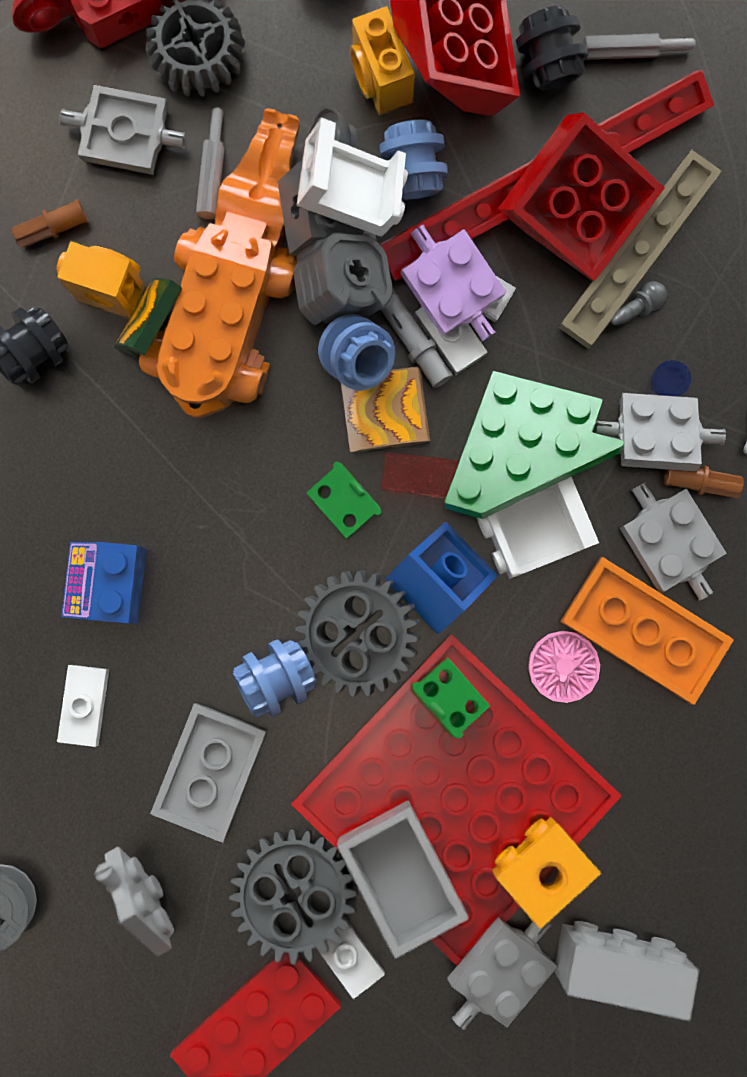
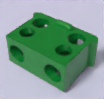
(345, 500)
(448, 700)

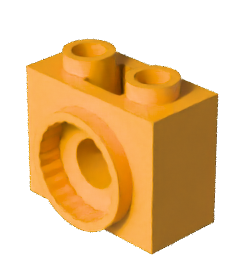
(381, 61)
(101, 278)
(520, 870)

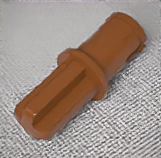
(49, 224)
(706, 481)

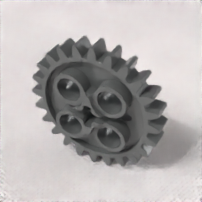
(379, 659)
(262, 914)

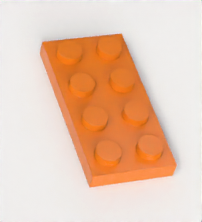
(647, 630)

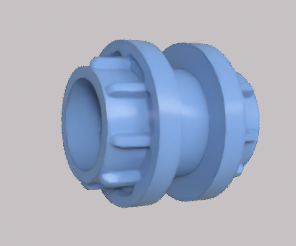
(420, 144)
(356, 352)
(274, 678)

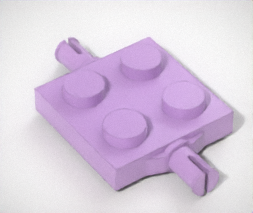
(453, 282)

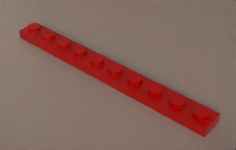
(628, 128)

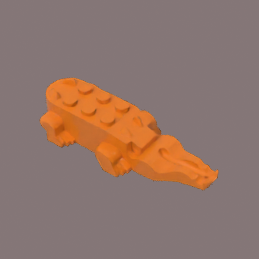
(228, 281)

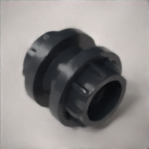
(550, 43)
(29, 344)

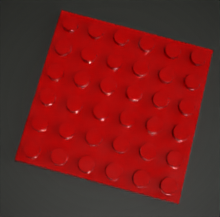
(466, 791)

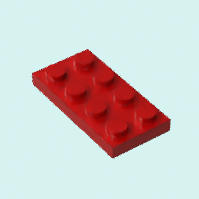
(258, 1023)

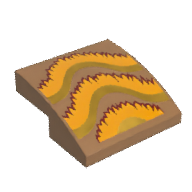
(387, 414)

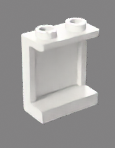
(350, 182)
(539, 529)

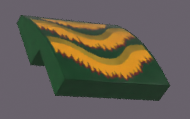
(148, 317)

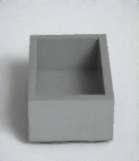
(402, 879)
(625, 970)

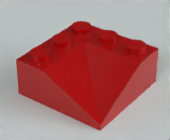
(461, 50)
(581, 195)

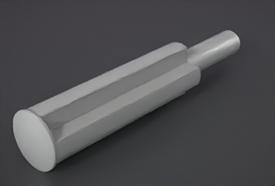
(633, 46)
(211, 169)

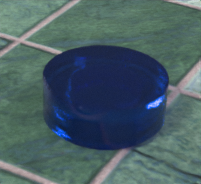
(671, 379)

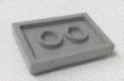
(208, 772)

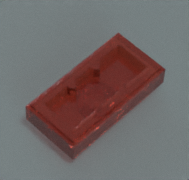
(418, 474)

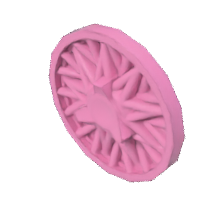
(564, 666)

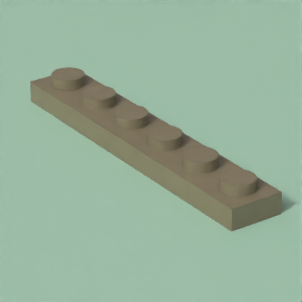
(640, 249)

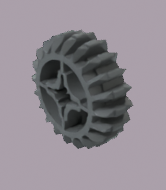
(210, 28)

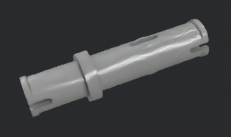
(421, 349)

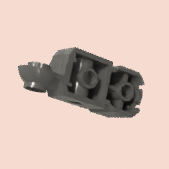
(337, 264)

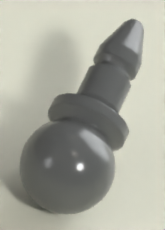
(649, 298)

